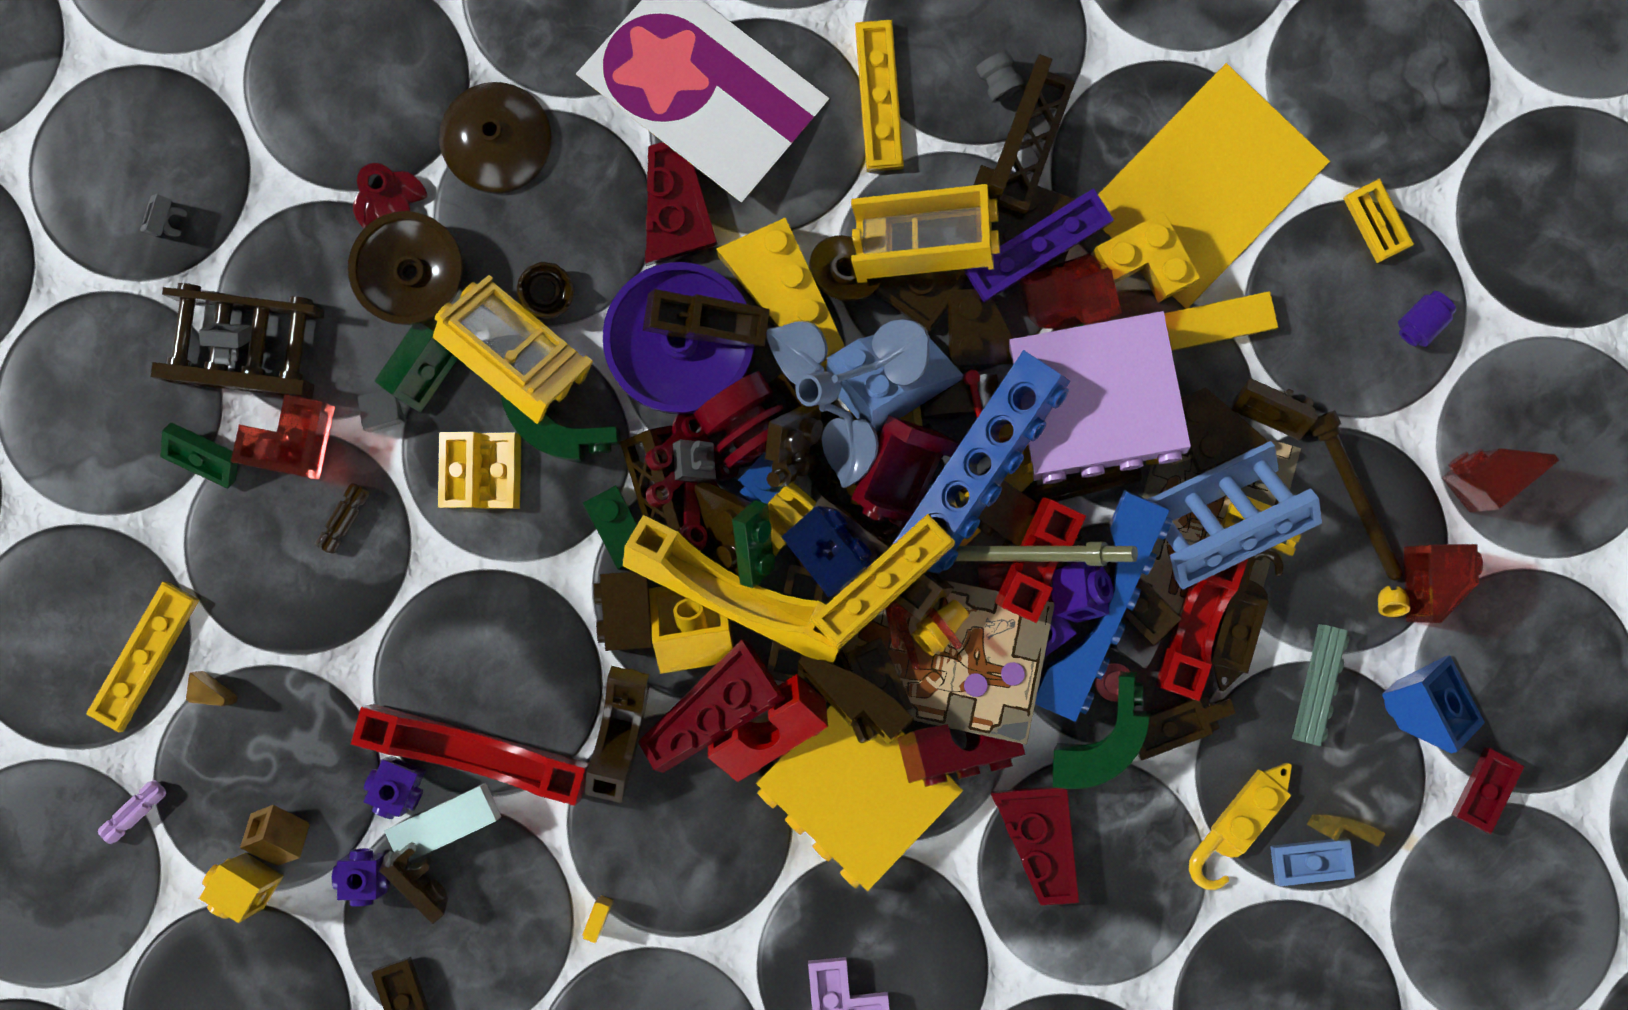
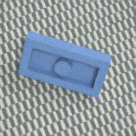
(1312, 862)

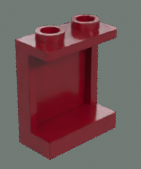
(901, 470)

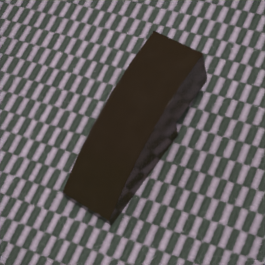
(705, 319)
(856, 697)

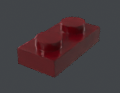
(1487, 790)

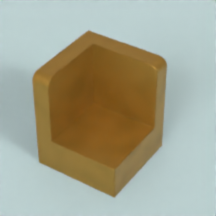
(275, 835)

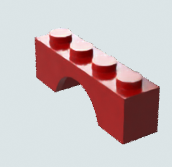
(1191, 643)

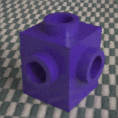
(405, 781)
(367, 866)

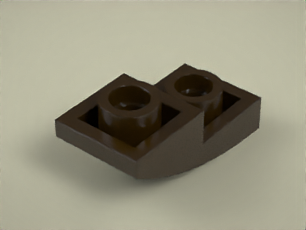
(958, 399)

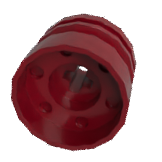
(742, 417)

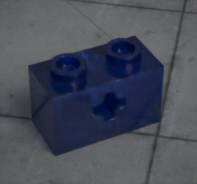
(810, 544)

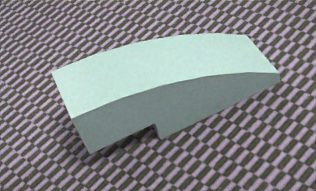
(445, 822)

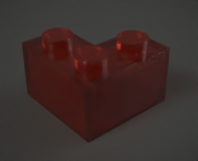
(1070, 289)
(295, 447)

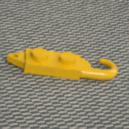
(1242, 821)

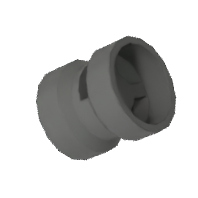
(1001, 76)

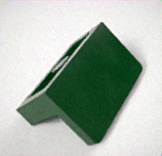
(416, 367)

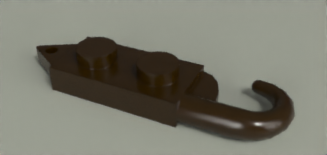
(1241, 624)

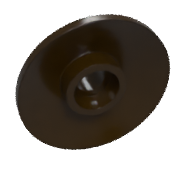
(834, 257)

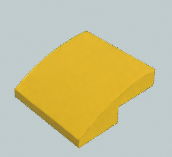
(479, 470)

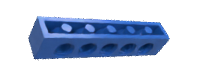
(983, 440)

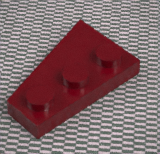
(675, 207)

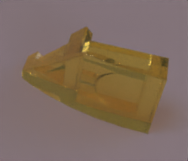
(1333, 825)

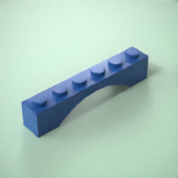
(1069, 677)

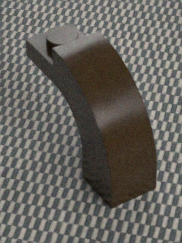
(618, 734)

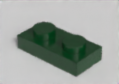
(198, 455)
(613, 521)
(753, 543)

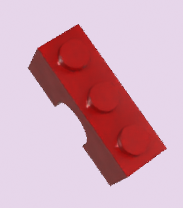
(1029, 583)
(789, 724)

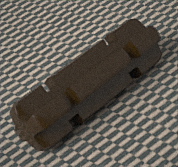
(342, 518)

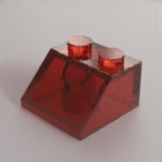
(1494, 476)
(1439, 579)

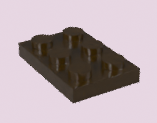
(1014, 223)

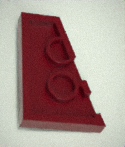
(1043, 838)

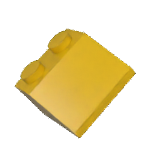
(686, 632)

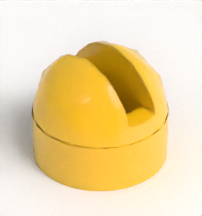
(1393, 602)

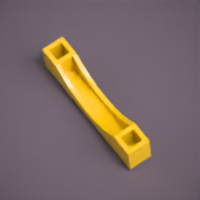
(677, 565)

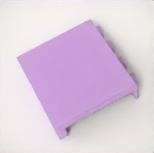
(1119, 399)

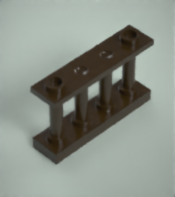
(252, 376)

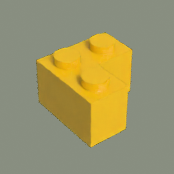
(1154, 251)

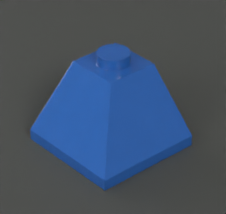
(1434, 706)

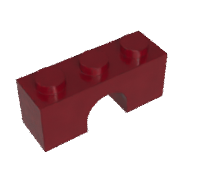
(932, 754)

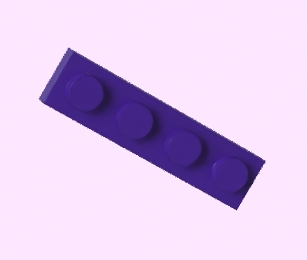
(1041, 244)

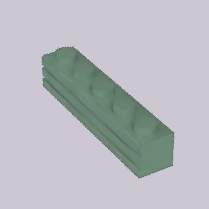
(1320, 685)

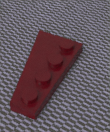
(718, 704)

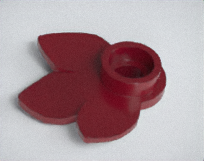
(393, 196)

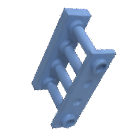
(1247, 538)

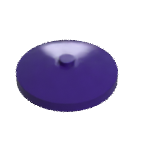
(667, 370)

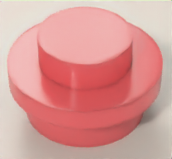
(1109, 684)

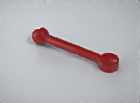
(972, 378)

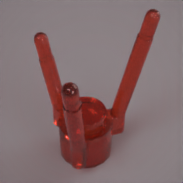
(897, 612)

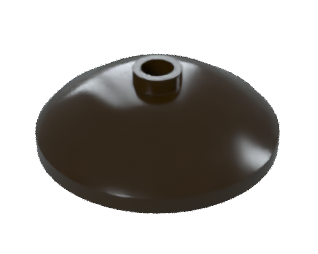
(509, 156)
(385, 254)

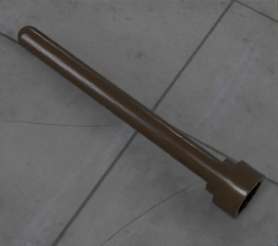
(1327, 430)

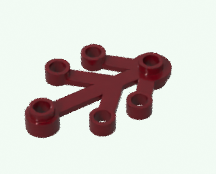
(681, 430)

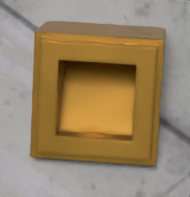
(206, 690)

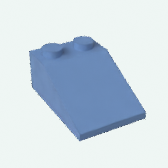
(875, 396)

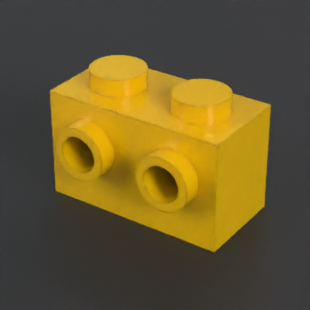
(239, 887)

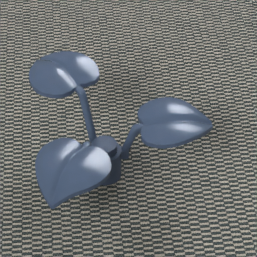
(800, 350)

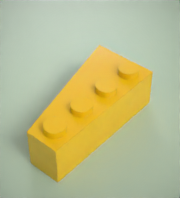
(779, 279)

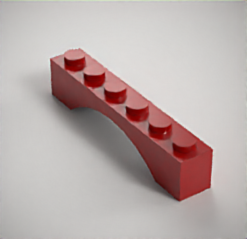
(447, 745)

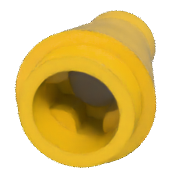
(928, 634)

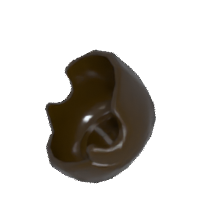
(545, 290)

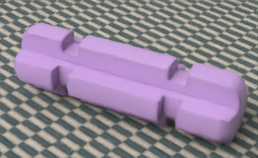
(132, 812)

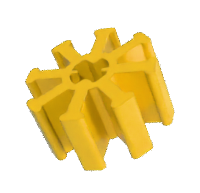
(785, 511)

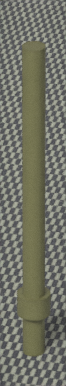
(1093, 553)

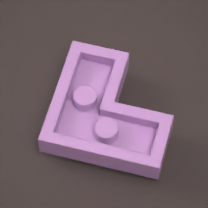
(831, 988)

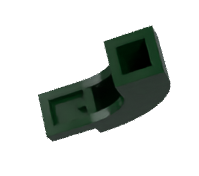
(558, 440)
(1096, 763)

